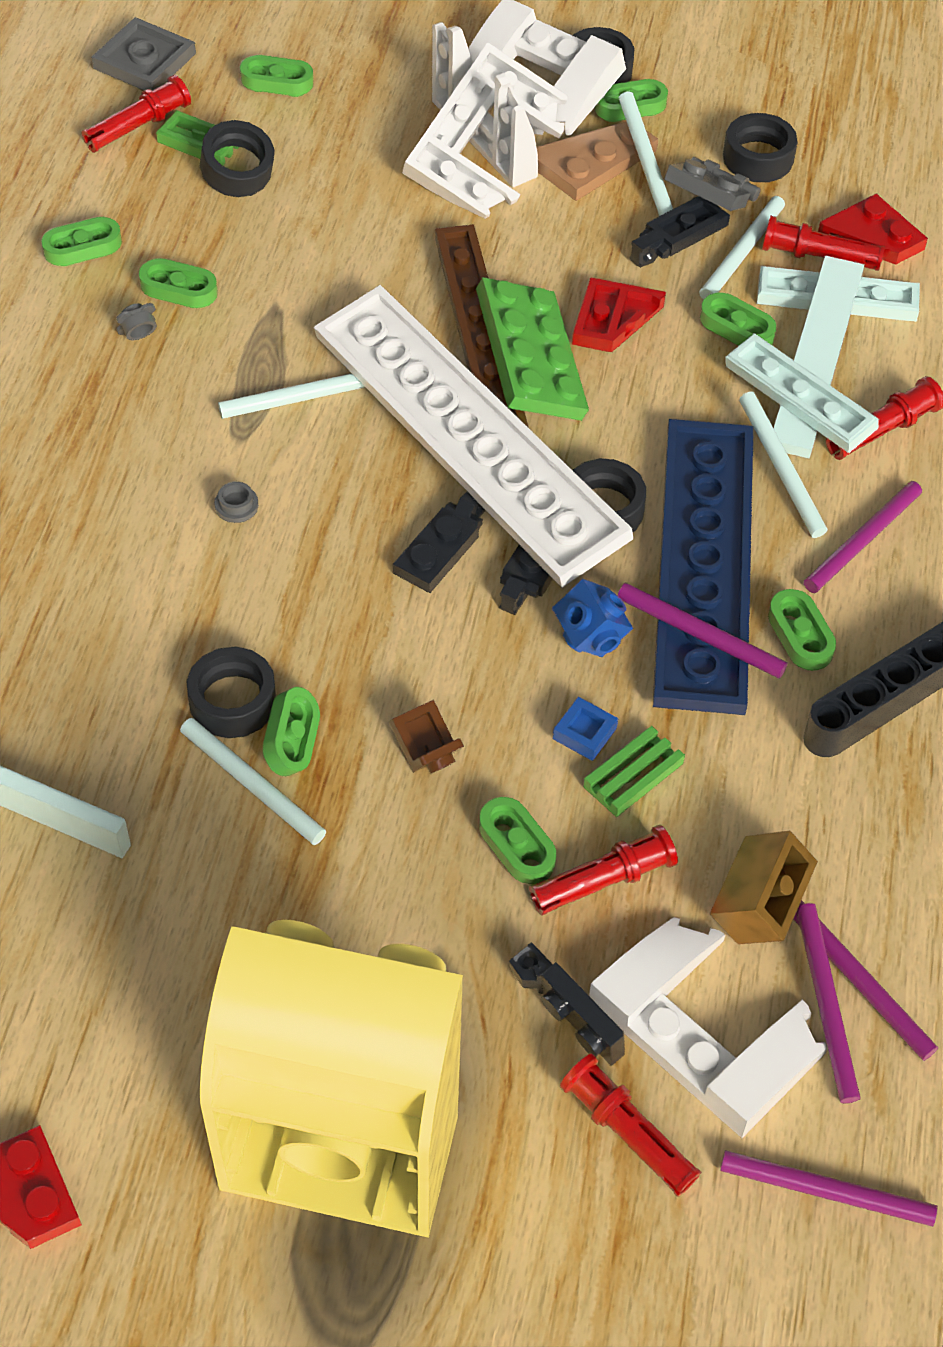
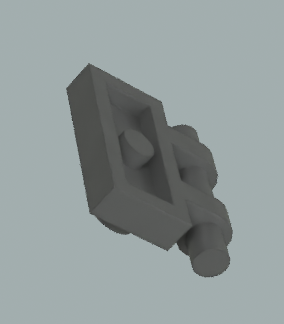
(712, 183)

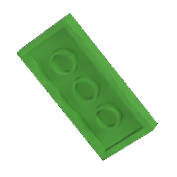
(531, 349)

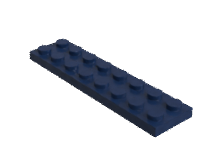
(705, 564)

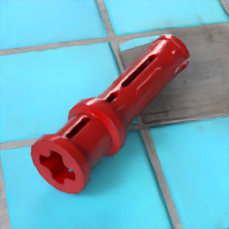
(151, 106)
(804, 240)
(900, 411)
(623, 863)
(613, 1108)

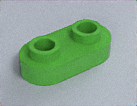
(276, 75)
(648, 93)
(81, 241)
(178, 283)
(735, 319)
(805, 632)
(291, 731)
(520, 843)

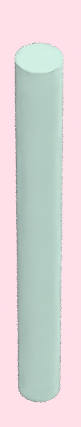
(645, 153)
(742, 248)
(288, 395)
(783, 465)
(253, 781)

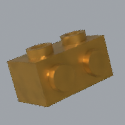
(764, 888)

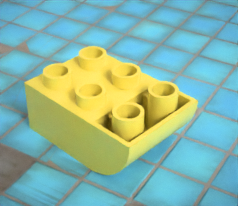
(332, 1075)

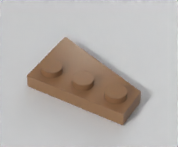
(589, 159)

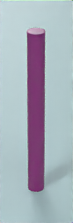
(862, 537)
(702, 630)
(876, 994)
(828, 1004)
(829, 1188)

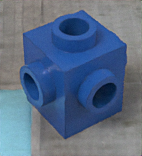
(592, 618)

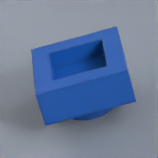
(585, 728)

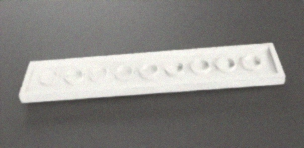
(474, 436)

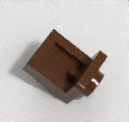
(425, 738)

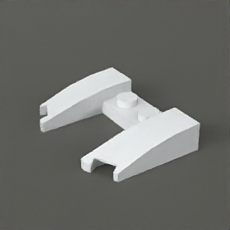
(584, 67)
(502, 140)
(437, 156)
(731, 1087)

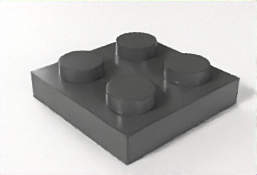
(143, 55)

